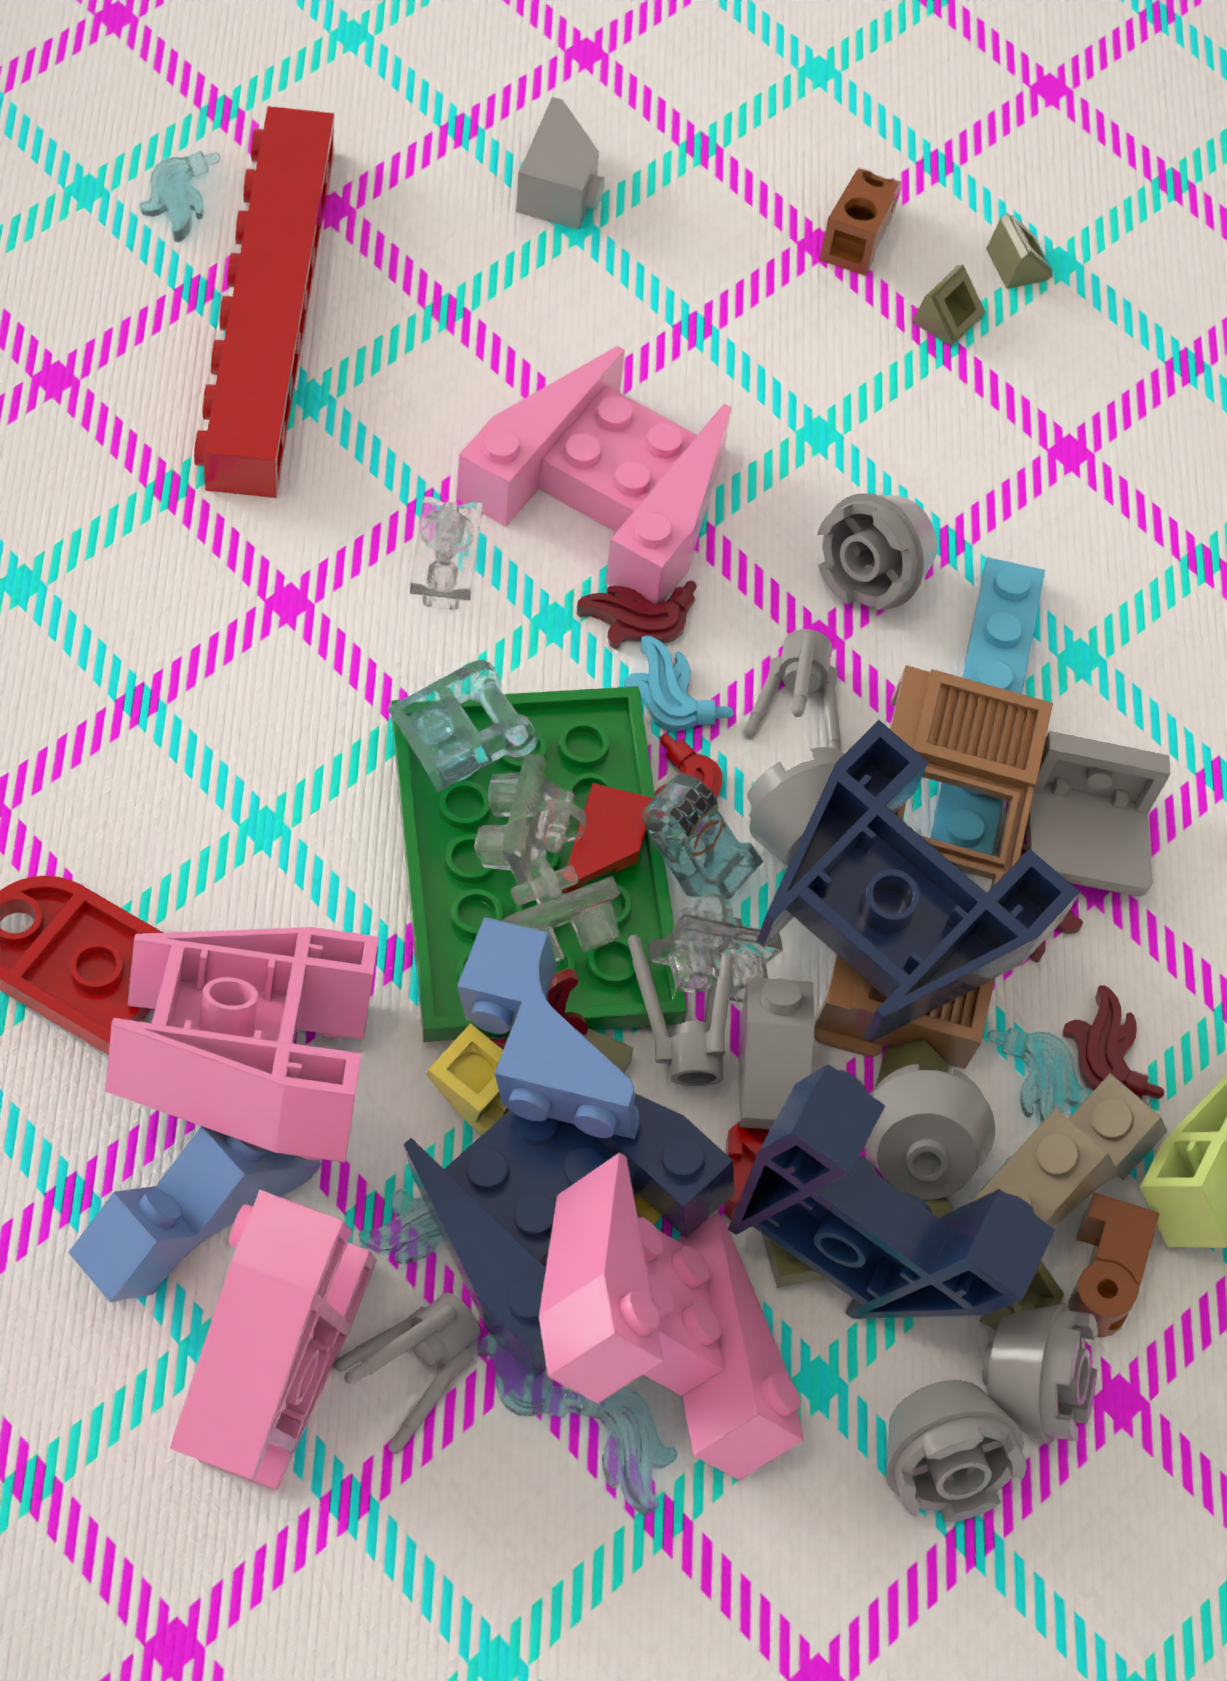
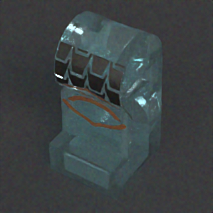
(698, 839)

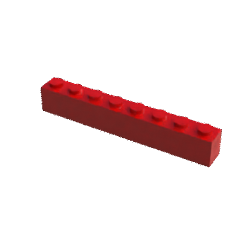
(268, 304)

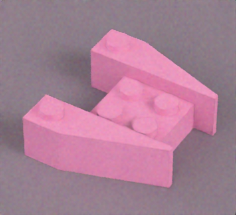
(608, 463)
(229, 1028)
(677, 1310)
(272, 1338)

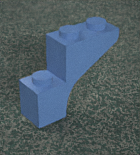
(546, 1061)
(153, 1228)

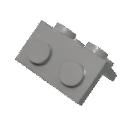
(1094, 812)

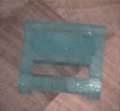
(445, 736)

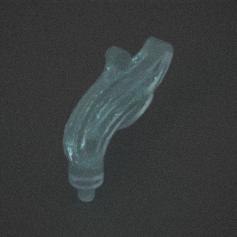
(174, 193)
(1051, 1071)
(408, 1236)
(518, 1388)
(630, 1445)

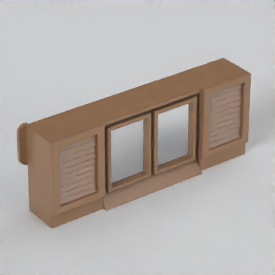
(973, 741)

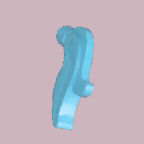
(666, 690)

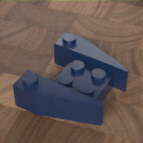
(896, 901)
(503, 1192)
(868, 1236)

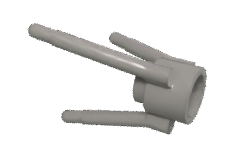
(804, 670)
(698, 1046)
(435, 1335)

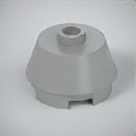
(876, 549)
(786, 801)
(930, 1131)
(1043, 1371)
(952, 1450)

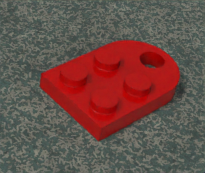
(72, 957)

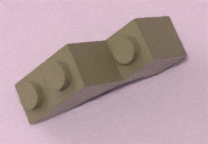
(1079, 1154)

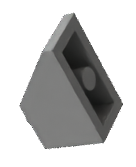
(559, 170)
(773, 1046)

